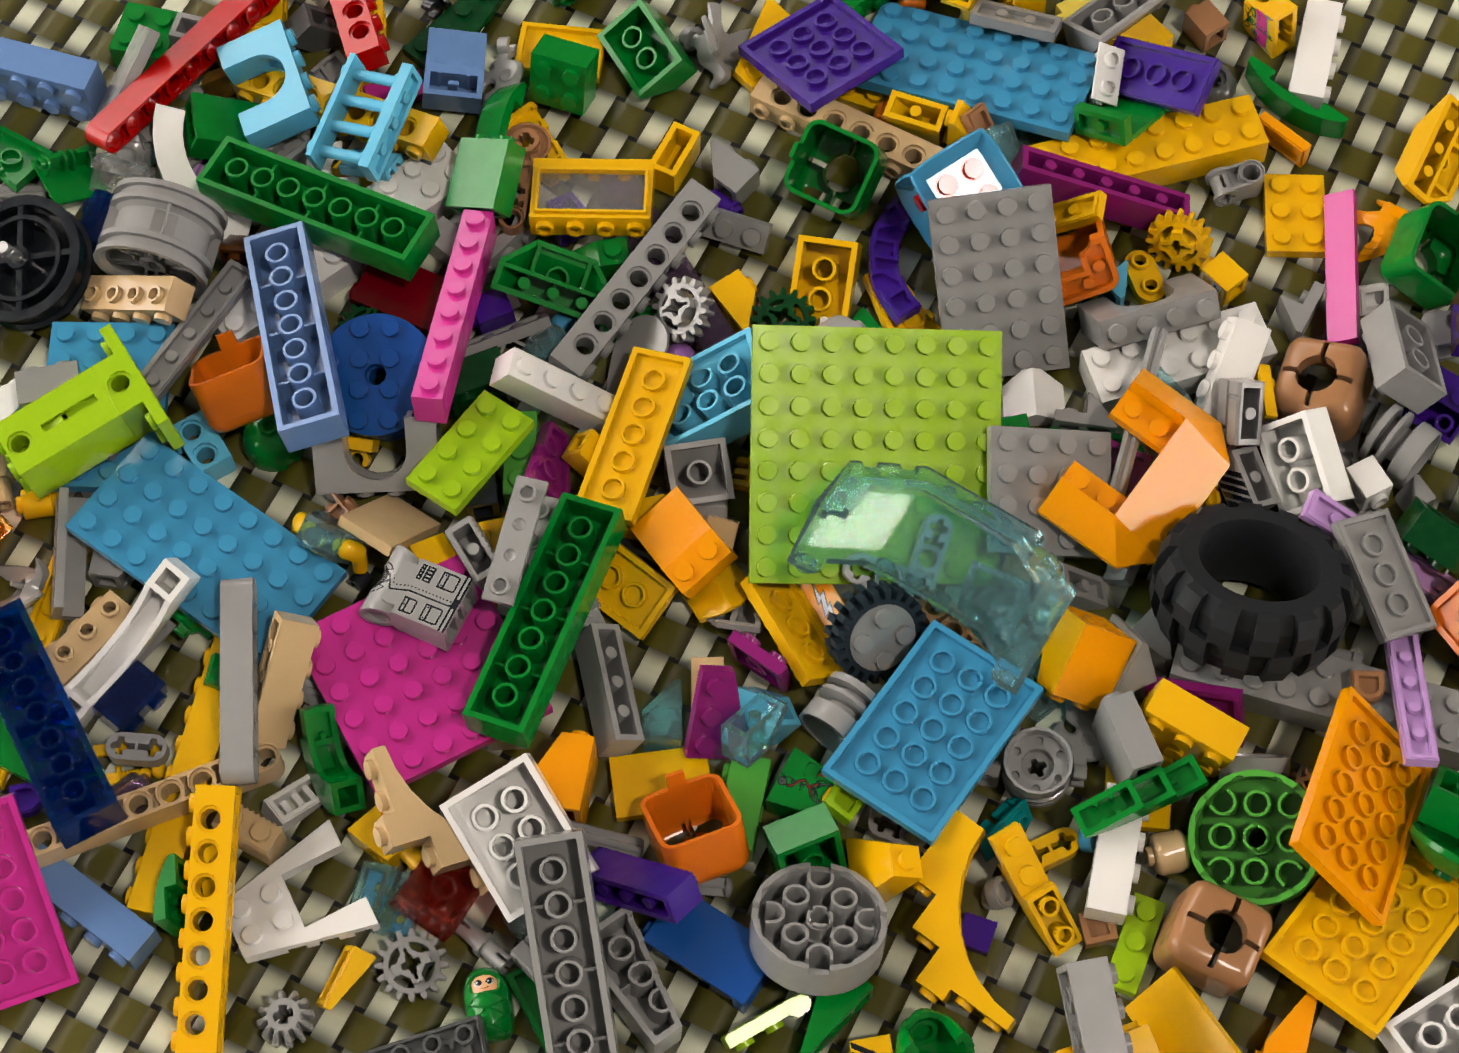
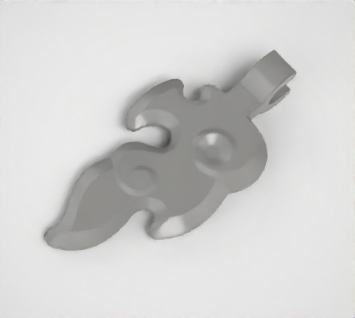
(504, 69)
(1082, 741)

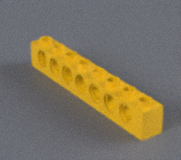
(419, 138)
(220, 905)

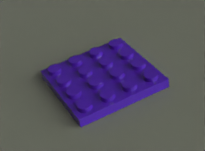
(821, 52)

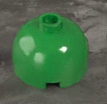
(265, 447)

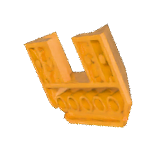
(1175, 485)

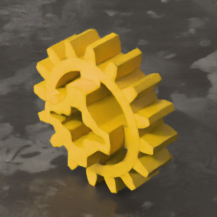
(1179, 240)

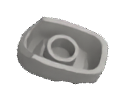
(1251, 761)

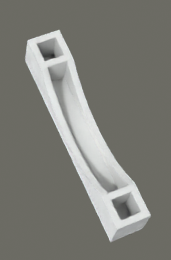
(150, 613)

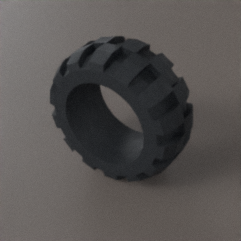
(1240, 631)

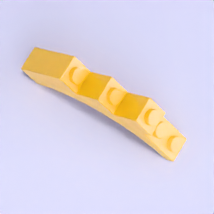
(940, 924)

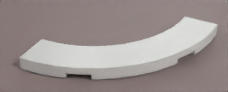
(174, 164)

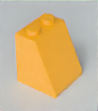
(1084, 659)
(571, 771)

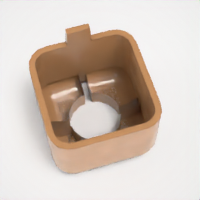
(1343, 398)
(1184, 943)

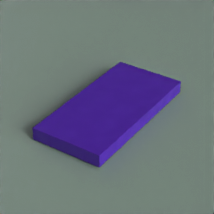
(1166, 76)

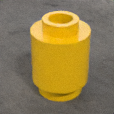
(34, 508)

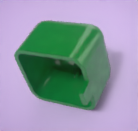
(820, 143)
(1437, 233)

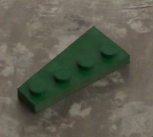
(462, 15)

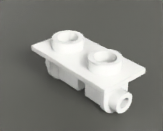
(1107, 75)

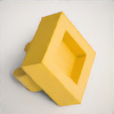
(364, 447)

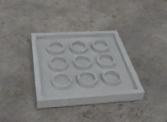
(1027, 466)

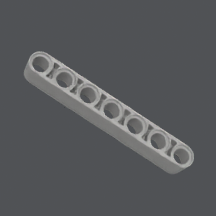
(239, 682)

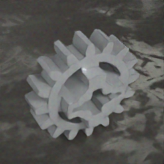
(683, 310)
(397, 970)

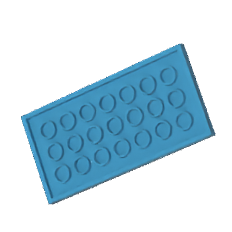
(1012, 74)
(170, 508)

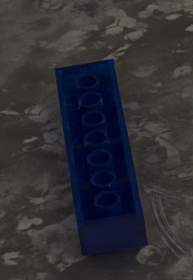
(51, 734)

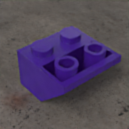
(1445, 412)

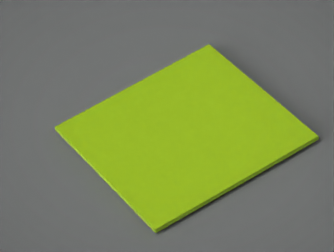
(859, 398)

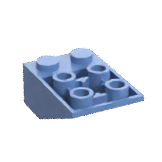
(454, 70)

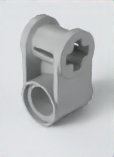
(1230, 182)

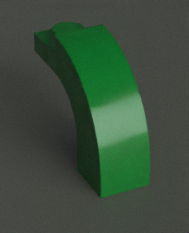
(330, 774)

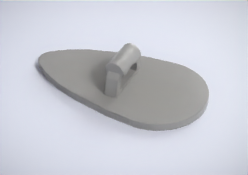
(645, 333)

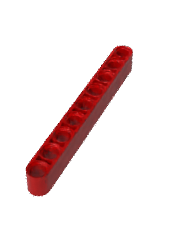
(173, 72)

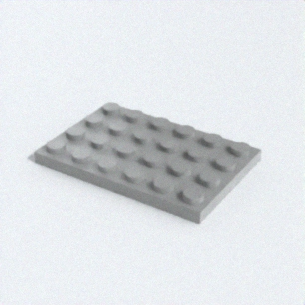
(1002, 272)

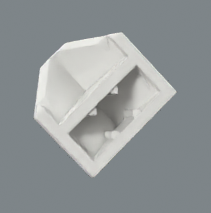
(1035, 394)

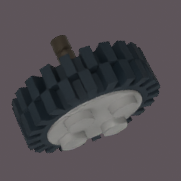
(874, 630)

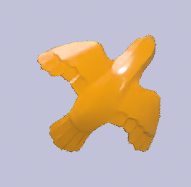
(1383, 224)

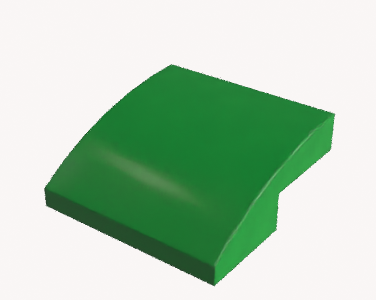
(169, 894)

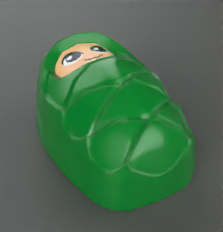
(490, 996)

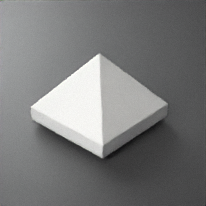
(1372, 296)

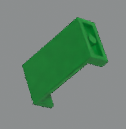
(1115, 124)

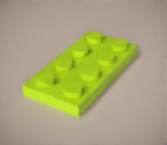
(470, 452)

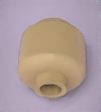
(1168, 852)

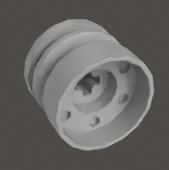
(1399, 444)
(837, 710)
(1044, 751)

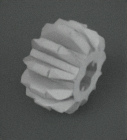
(274, 1015)

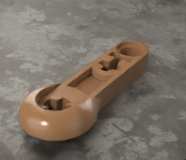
(539, 148)

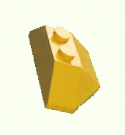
(1432, 154)

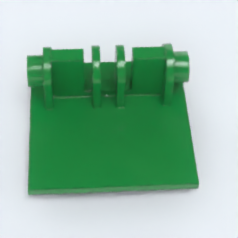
(66, 174)

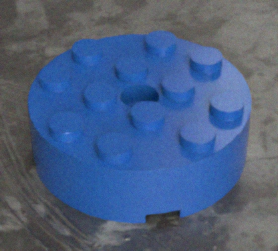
(364, 350)

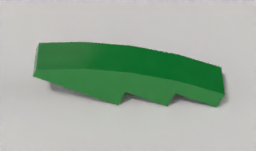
(1139, 797)

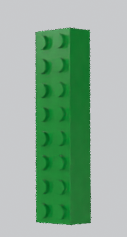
(333, 210)
(545, 620)

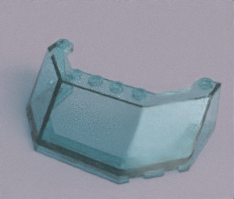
(946, 550)

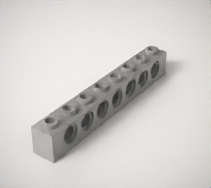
(692, 200)

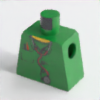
(798, 786)

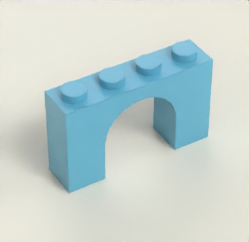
(293, 106)

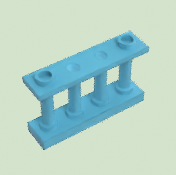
(382, 134)

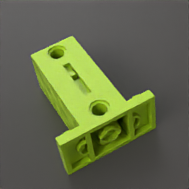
(83, 422)

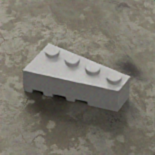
(636, 985)

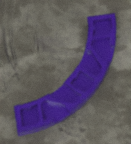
(884, 261)

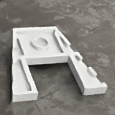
(266, 914)

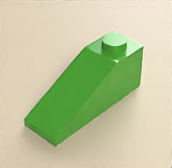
(749, 792)

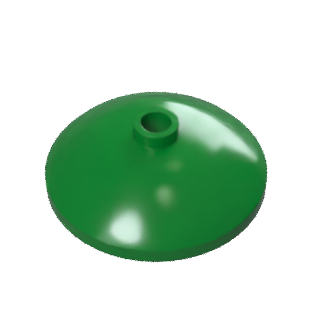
(1438, 850)

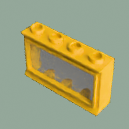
(592, 197)

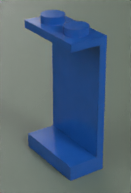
(711, 949)

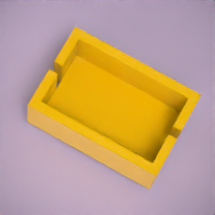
(1190, 725)

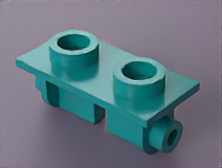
(1005, 814)

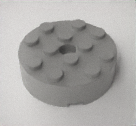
(818, 929)

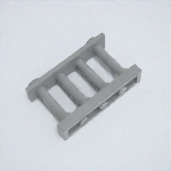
(518, 540)

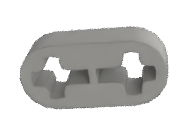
(136, 753)

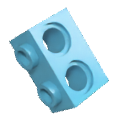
(206, 446)

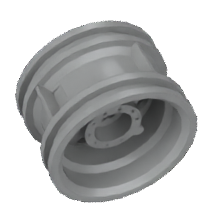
(161, 231)

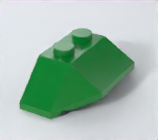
(550, 277)

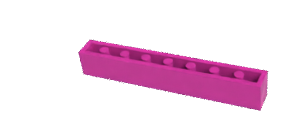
(454, 317)

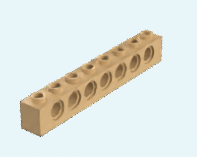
(792, 117)

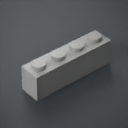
(609, 690)

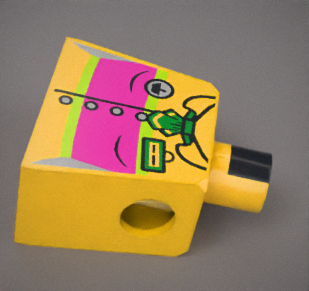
(1271, 24)

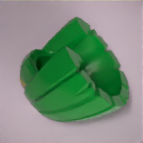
(932, 1033)

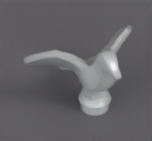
(714, 44)

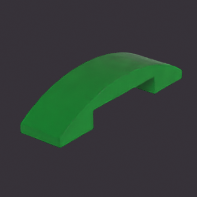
(498, 110)
(1323, 122)

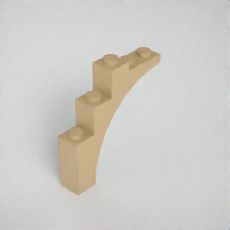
(411, 822)

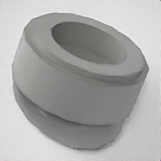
(996, 894)

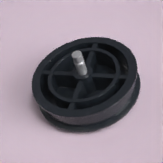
(42, 262)

